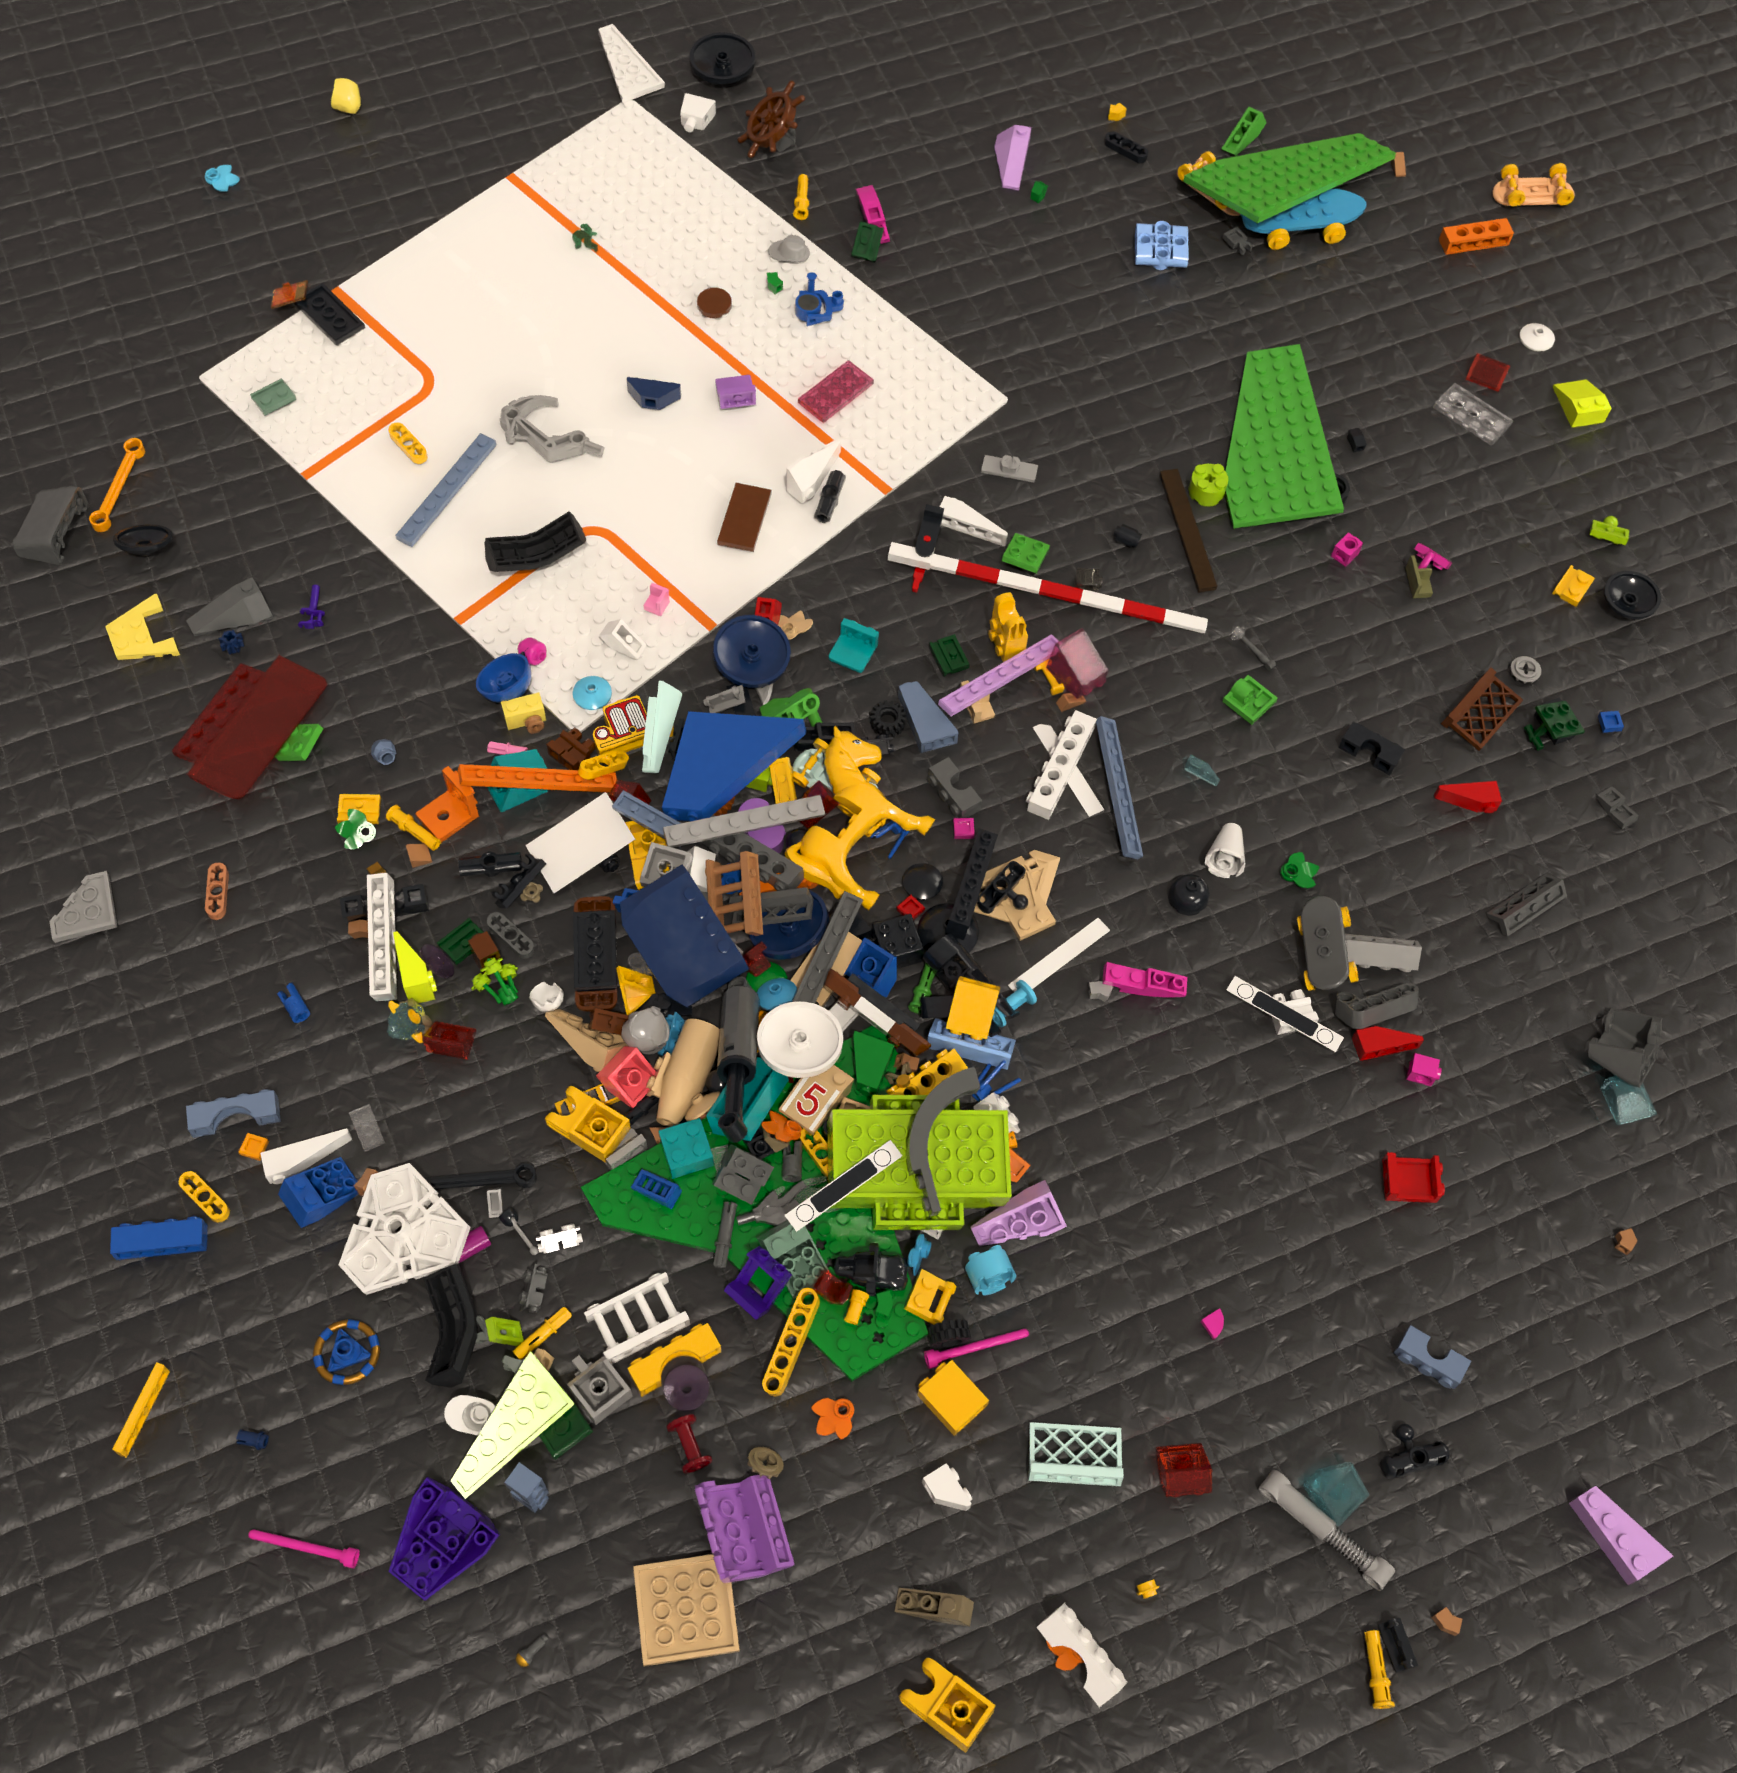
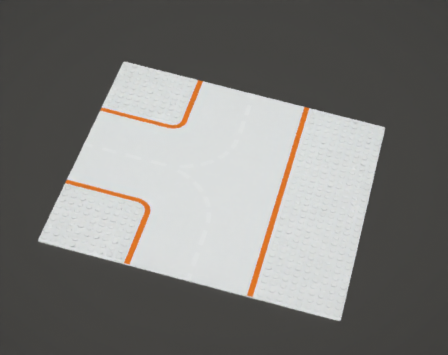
(510, 310)

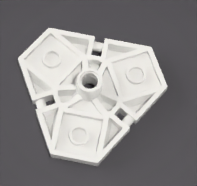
(427, 1240)

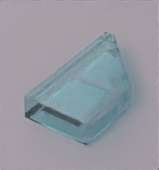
(1202, 770)

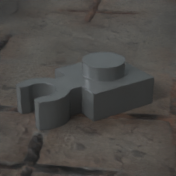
(1238, 239)

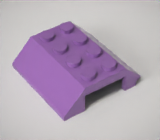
(744, 1528)

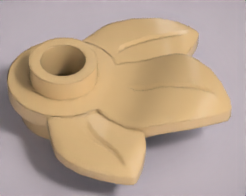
(795, 624)

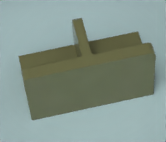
(1418, 579)

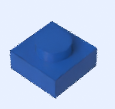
(1610, 721)

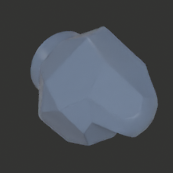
(383, 751)

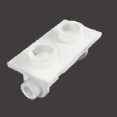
(550, 1239)

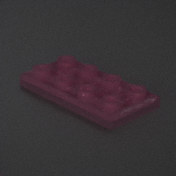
(835, 391)

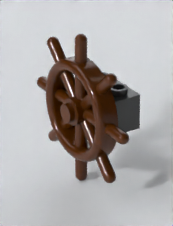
(775, 120)

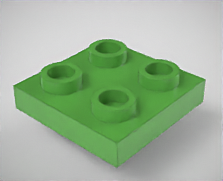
(1025, 553)
(1249, 699)
(299, 743)

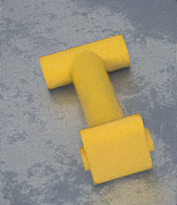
(1055, 687)

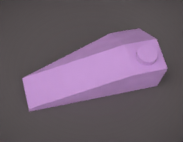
(1011, 154)
(1024, 1215)

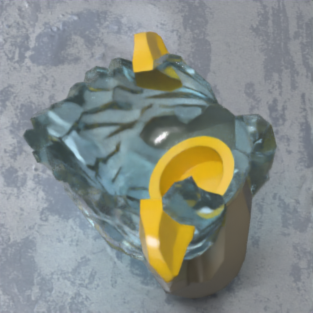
(407, 1020)

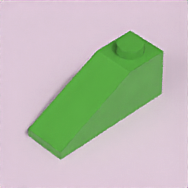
(1245, 131)

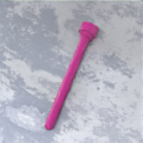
(934, 1358)
(348, 1557)

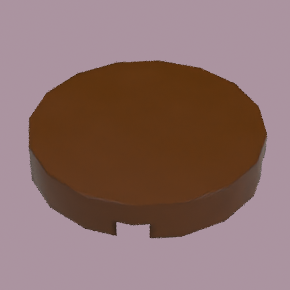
(714, 302)

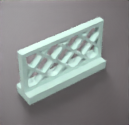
(1078, 1472)

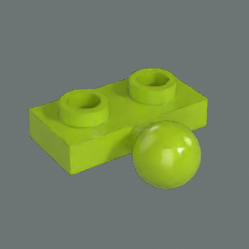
(1609, 531)

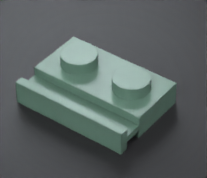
(273, 396)

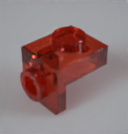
(832, 1288)

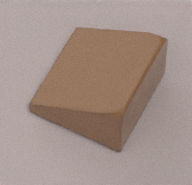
(418, 854)

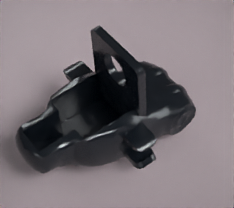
(873, 1270)

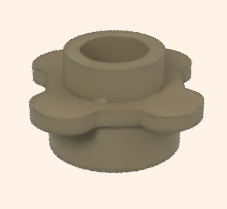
(532, 887)

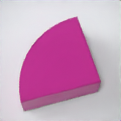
(1213, 1323)

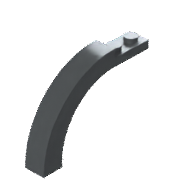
(948, 1091)

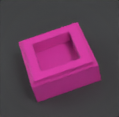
(963, 828)

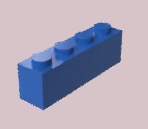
(158, 1239)

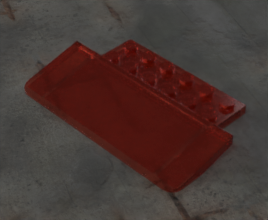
(248, 724)

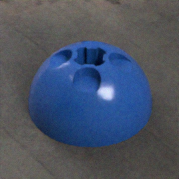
(504, 678)

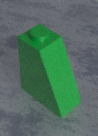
(870, 1062)

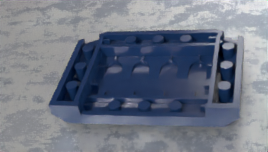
(681, 938)

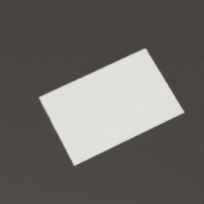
(580, 842)

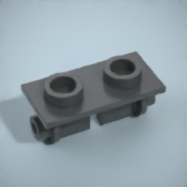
(529, 1297)

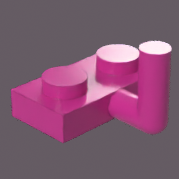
(1428, 555)

